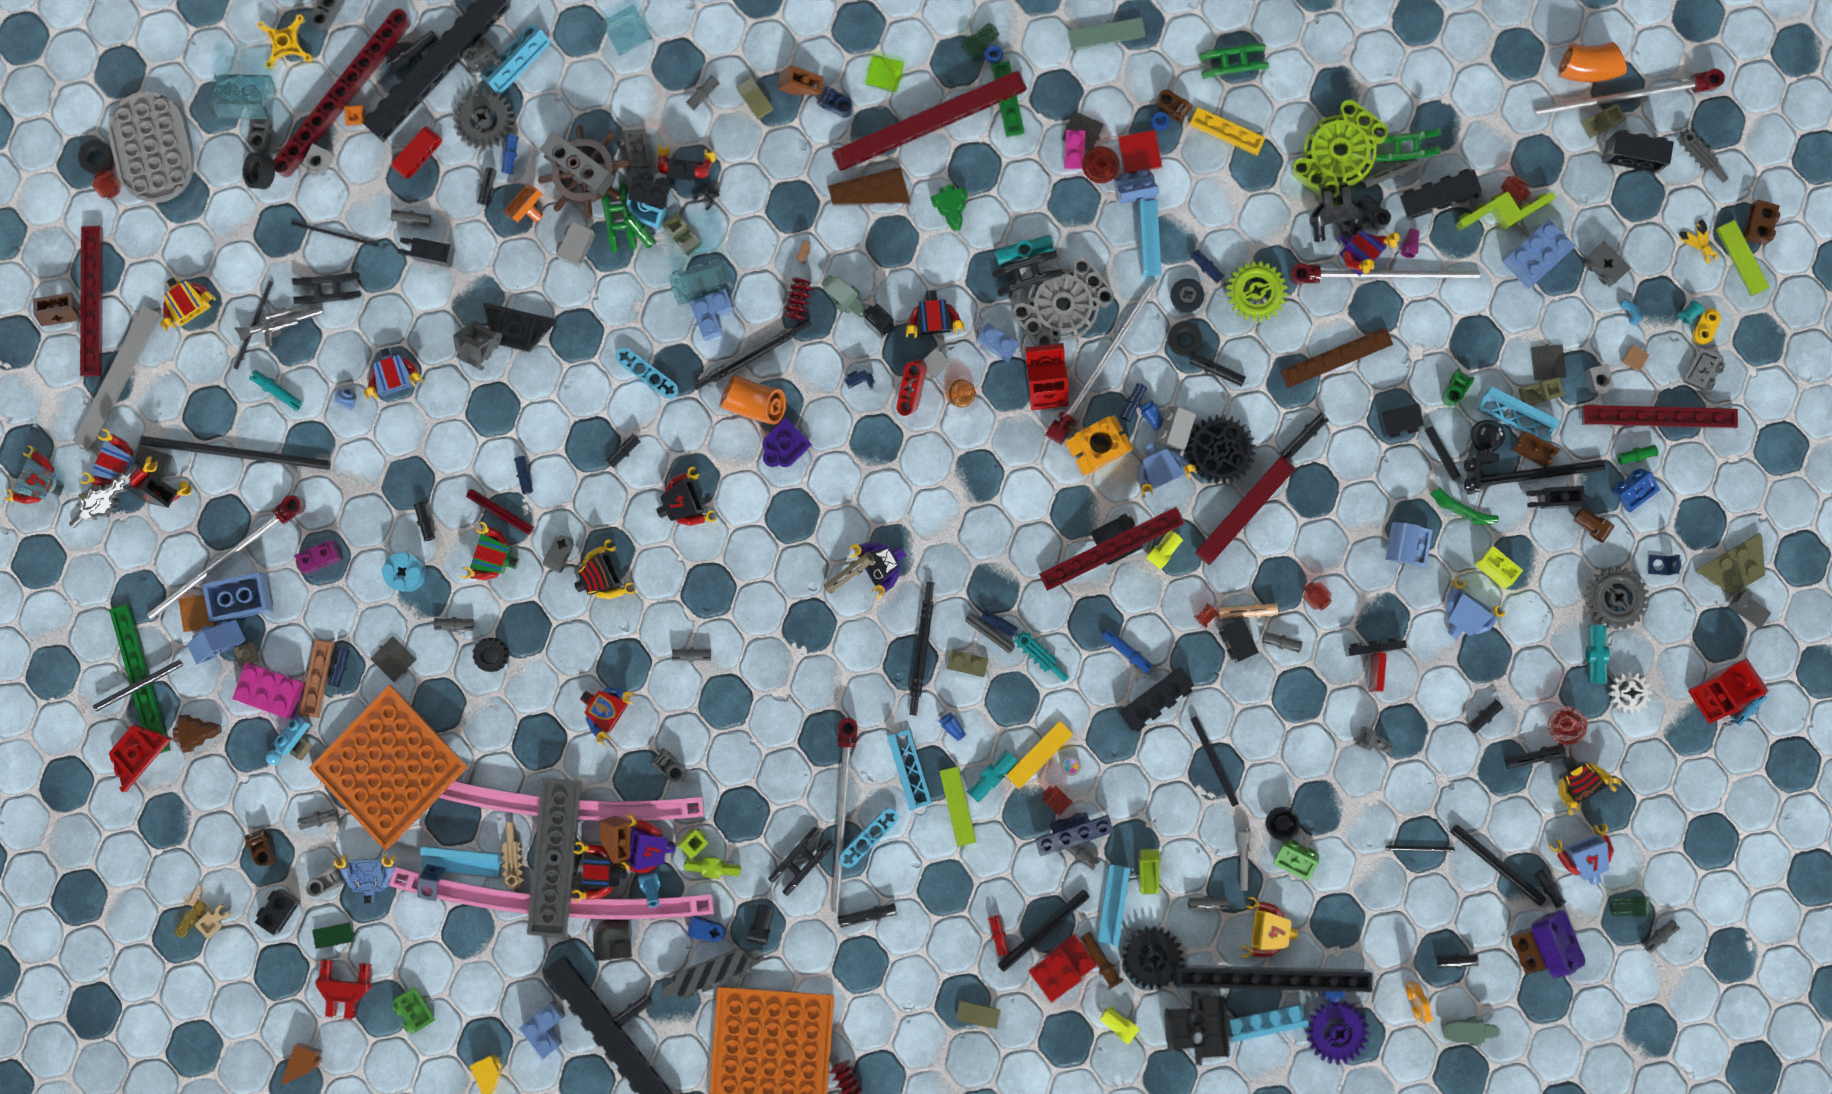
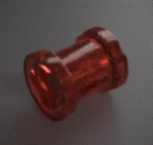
(1206, 615)

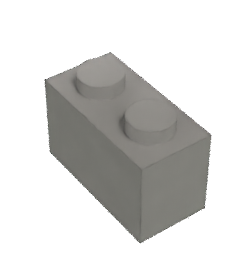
(575, 244)
(1176, 428)

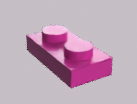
(1074, 149)

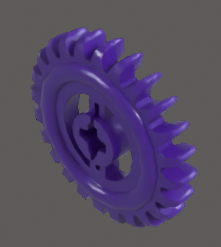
(1323, 1045)

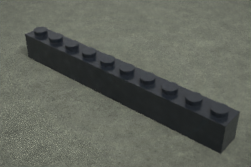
(434, 67)
(1272, 978)
(604, 1028)

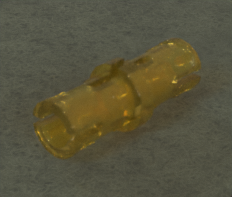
(190, 918)

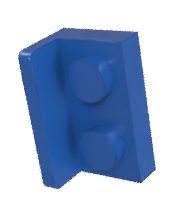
(1636, 489)

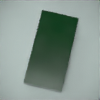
(333, 935)

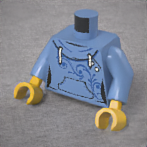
(367, 874)

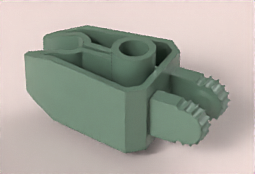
(844, 296)
(1469, 1031)

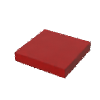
(1139, 152)
(1377, 672)

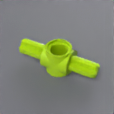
(712, 867)

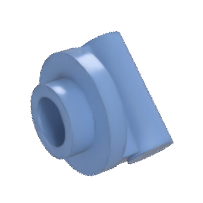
(346, 398)

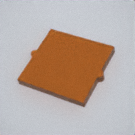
(194, 613)

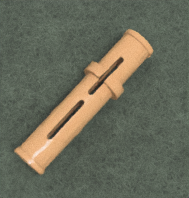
(1268, 609)

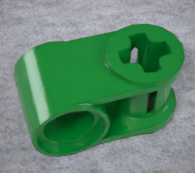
(1459, 386)

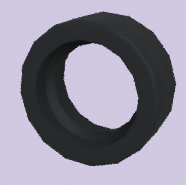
(266, 173)

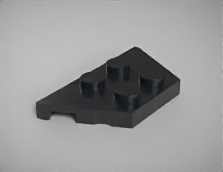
(518, 328)

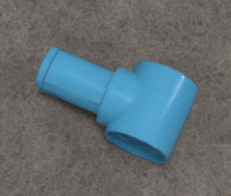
(650, 885)

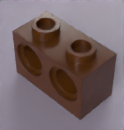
(1757, 220)
(1528, 951)

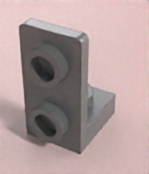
(1749, 608)

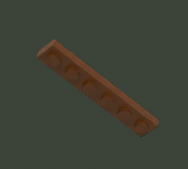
(1336, 358)

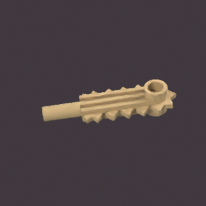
(511, 859)

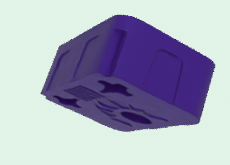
(1558, 944)

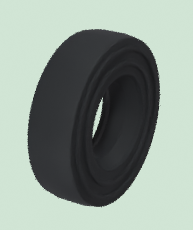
(87, 149)
(1188, 327)

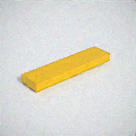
(1227, 131)
(1039, 754)

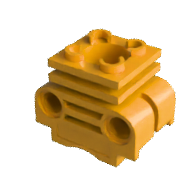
(1090, 460)

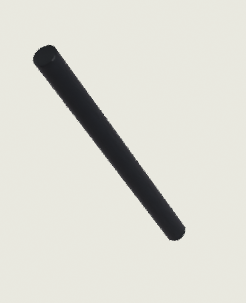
(1420, 848)

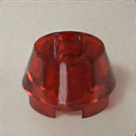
(1100, 164)
(1567, 725)

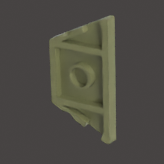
(1737, 566)

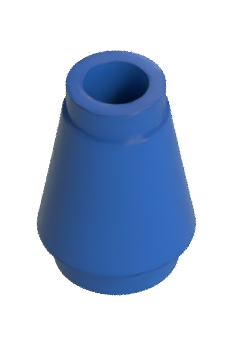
(1152, 414)
(952, 725)

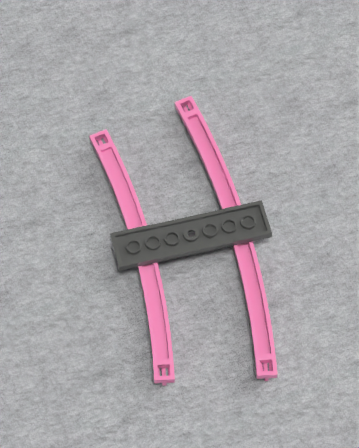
(550, 896)

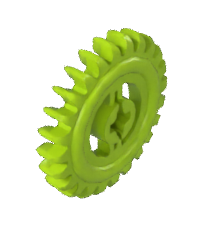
(1239, 298)

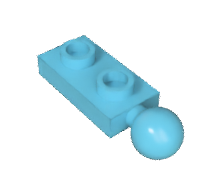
(287, 739)

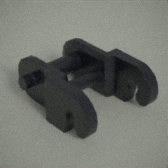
(703, 192)

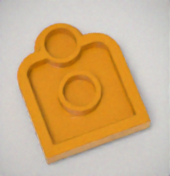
(1421, 1005)

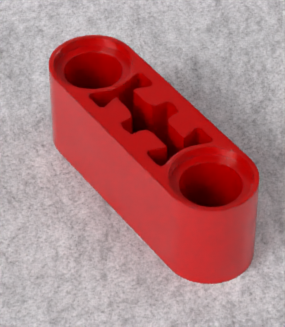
(416, 152)
(915, 395)

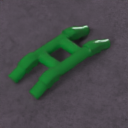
(1224, 52)
(1417, 151)
(612, 227)
(1474, 516)

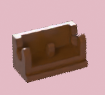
(1535, 449)

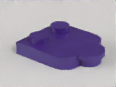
(784, 445)

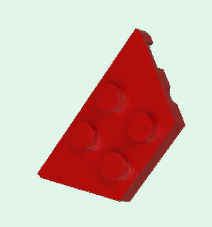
(135, 753)

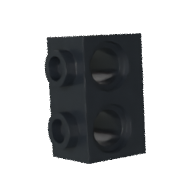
(280, 914)

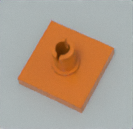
(524, 204)

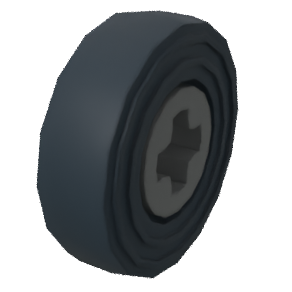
(1183, 304)

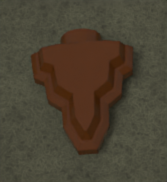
(193, 732)

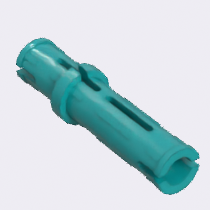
(270, 386)

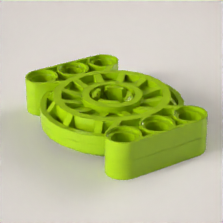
(1340, 131)

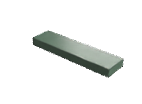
(1106, 33)

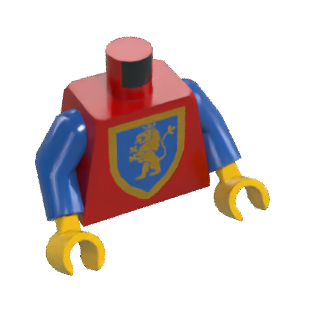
(605, 710)

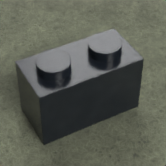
(1401, 420)
(1238, 640)

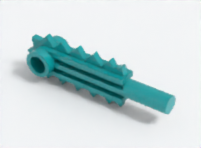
(1040, 655)

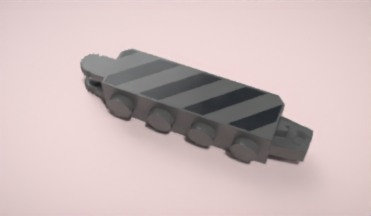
(712, 971)

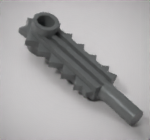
(1702, 155)

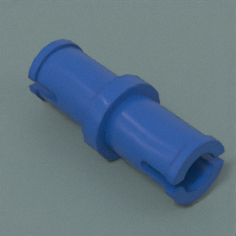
(509, 154)

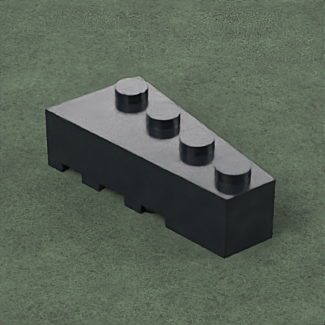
(1441, 194)

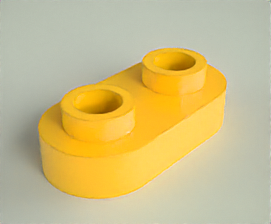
(1705, 325)

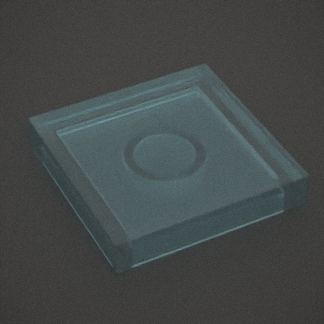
(626, 30)

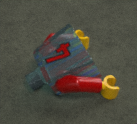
(35, 480)

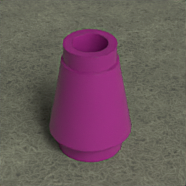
(1410, 244)

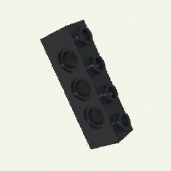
(1176, 677)

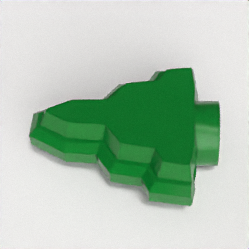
(951, 204)

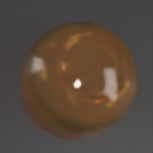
(960, 393)

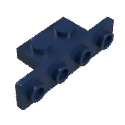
(1072, 832)

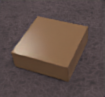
(804, 252)
(1635, 358)

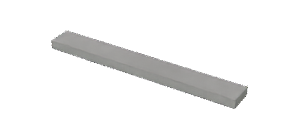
(117, 377)

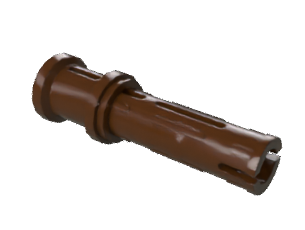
(1105, 968)

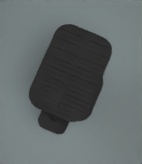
(1212, 1026)

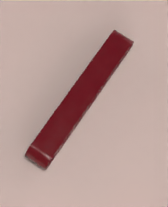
(1245, 510)

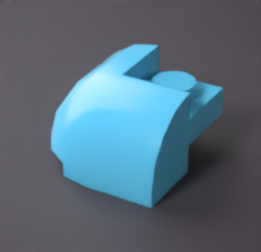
(646, 213)

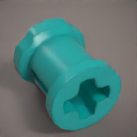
(1691, 312)

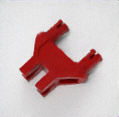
(342, 991)

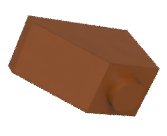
(800, 81)
(616, 838)
(302, 1061)

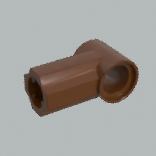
(1598, 527)

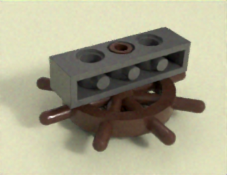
(571, 161)

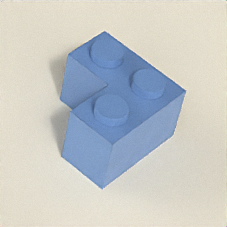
(706, 311)
(214, 640)
(538, 1029)

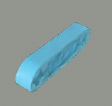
(647, 373)
(870, 840)

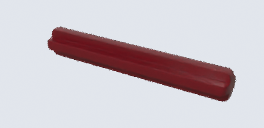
(500, 511)

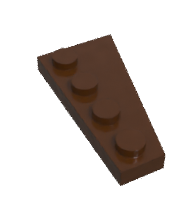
(878, 188)

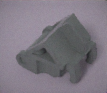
(471, 349)

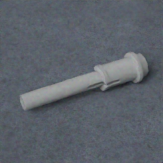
(1244, 848)

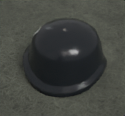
(1487, 435)
(1282, 823)

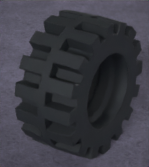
(499, 663)

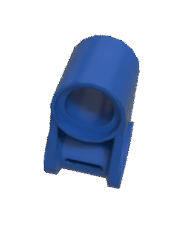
(702, 929)

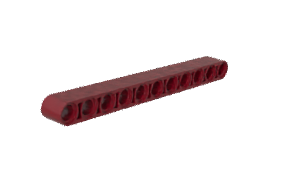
(343, 83)
(929, 121)

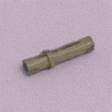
(865, 560)

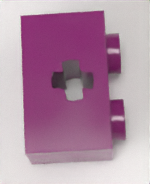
(318, 557)

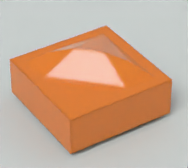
(354, 115)

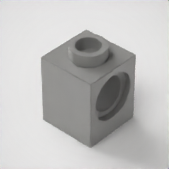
(314, 153)
(935, 363)
(1603, 372)

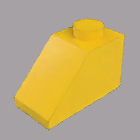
(487, 1073)

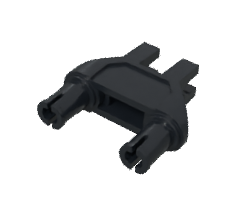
(1336, 210)

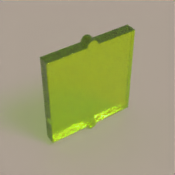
(884, 73)

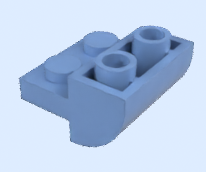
(1135, 186)
(1409, 544)

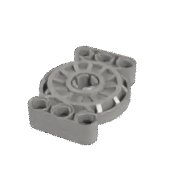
(1066, 287)

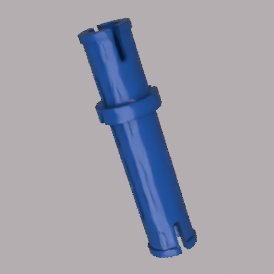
(1125, 649)

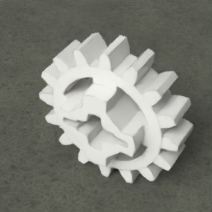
(1630, 701)

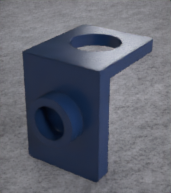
(1671, 567)
(430, 877)

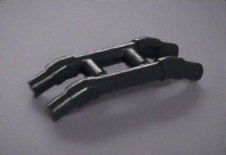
(1037, 277)
(317, 281)
(800, 849)

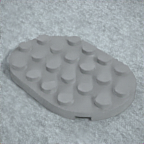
(151, 147)

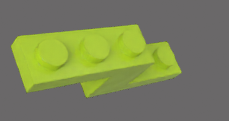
(1505, 210)

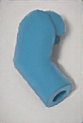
(1634, 310)

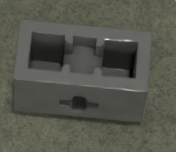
(1615, 267)

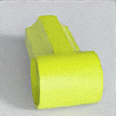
(1162, 553)
(1123, 1028)

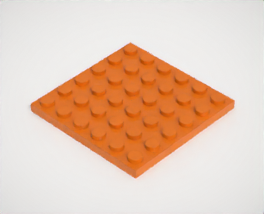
(388, 767)
(771, 1042)

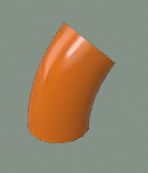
(1592, 63)
(753, 400)

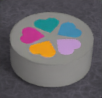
(1071, 766)

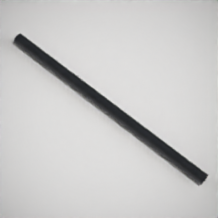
(235, 452)

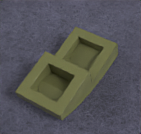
(754, 98)
(1603, 121)
(682, 234)
(1541, 392)
(978, 1014)

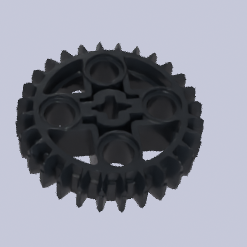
(1245, 457)

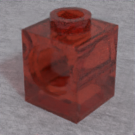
(1056, 799)

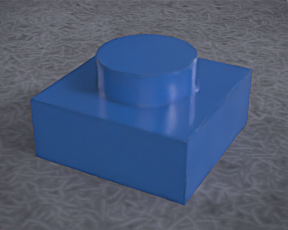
(1333, 996)

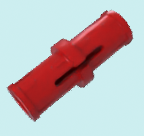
(998, 935)

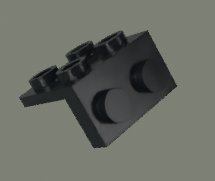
(650, 190)
(1472, 466)
(1113, 529)

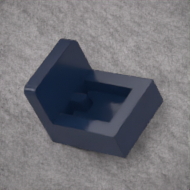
(856, 378)

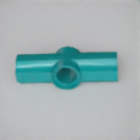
(1011, 253)
(1597, 654)
(991, 776)

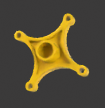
(285, 41)

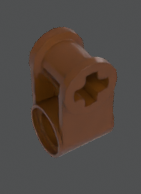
(1175, 105)
(259, 846)

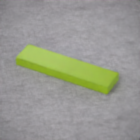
(1742, 258)
(957, 806)

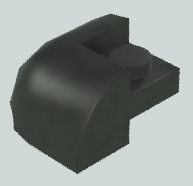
(613, 940)

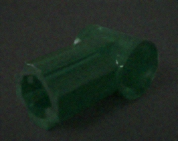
(976, 44)
(1636, 906)

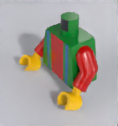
(490, 556)

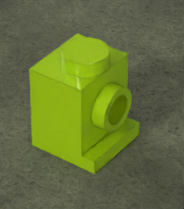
(693, 849)

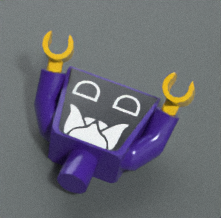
(884, 569)

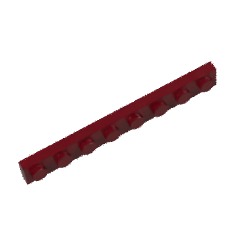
(91, 301)
(1660, 416)
(1112, 548)

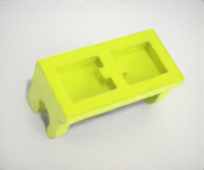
(1499, 567)

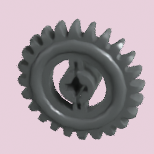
(493, 104)
(1604, 583)

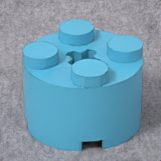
(414, 572)

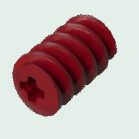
(797, 298)
(845, 1078)

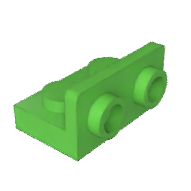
(1297, 859)
(412, 1011)

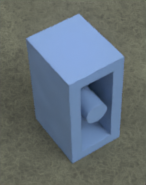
(997, 342)

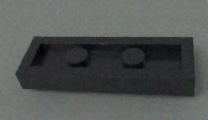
(1375, 646)

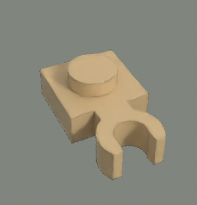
(211, 922)

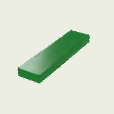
(1009, 108)

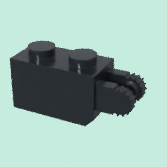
(428, 251)
(878, 320)
(1558, 497)

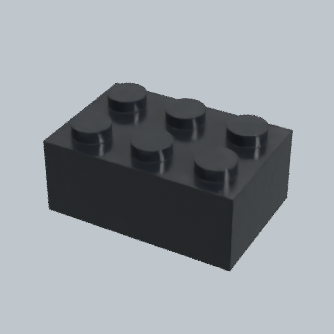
(1638, 151)

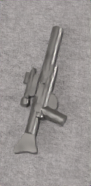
(280, 321)

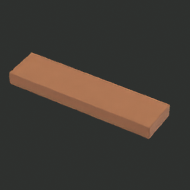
(317, 678)

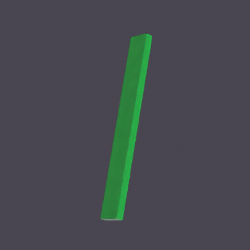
(137, 669)

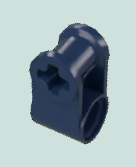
(832, 100)

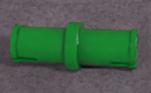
(639, 230)
(1637, 454)

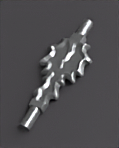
(101, 500)

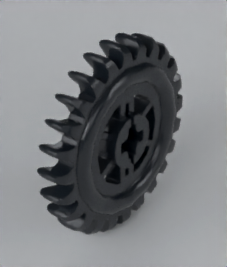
(1147, 938)

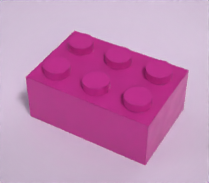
(269, 690)

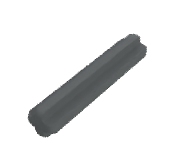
(990, 633)

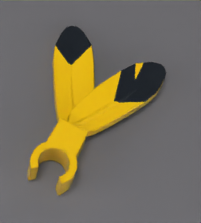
(1699, 242)

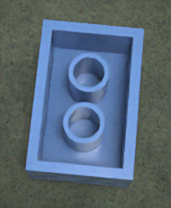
(1538, 253)
(237, 597)

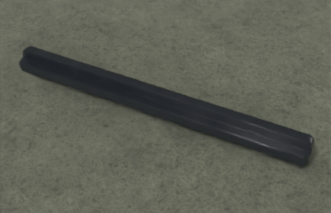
(1498, 865)
(1043, 930)

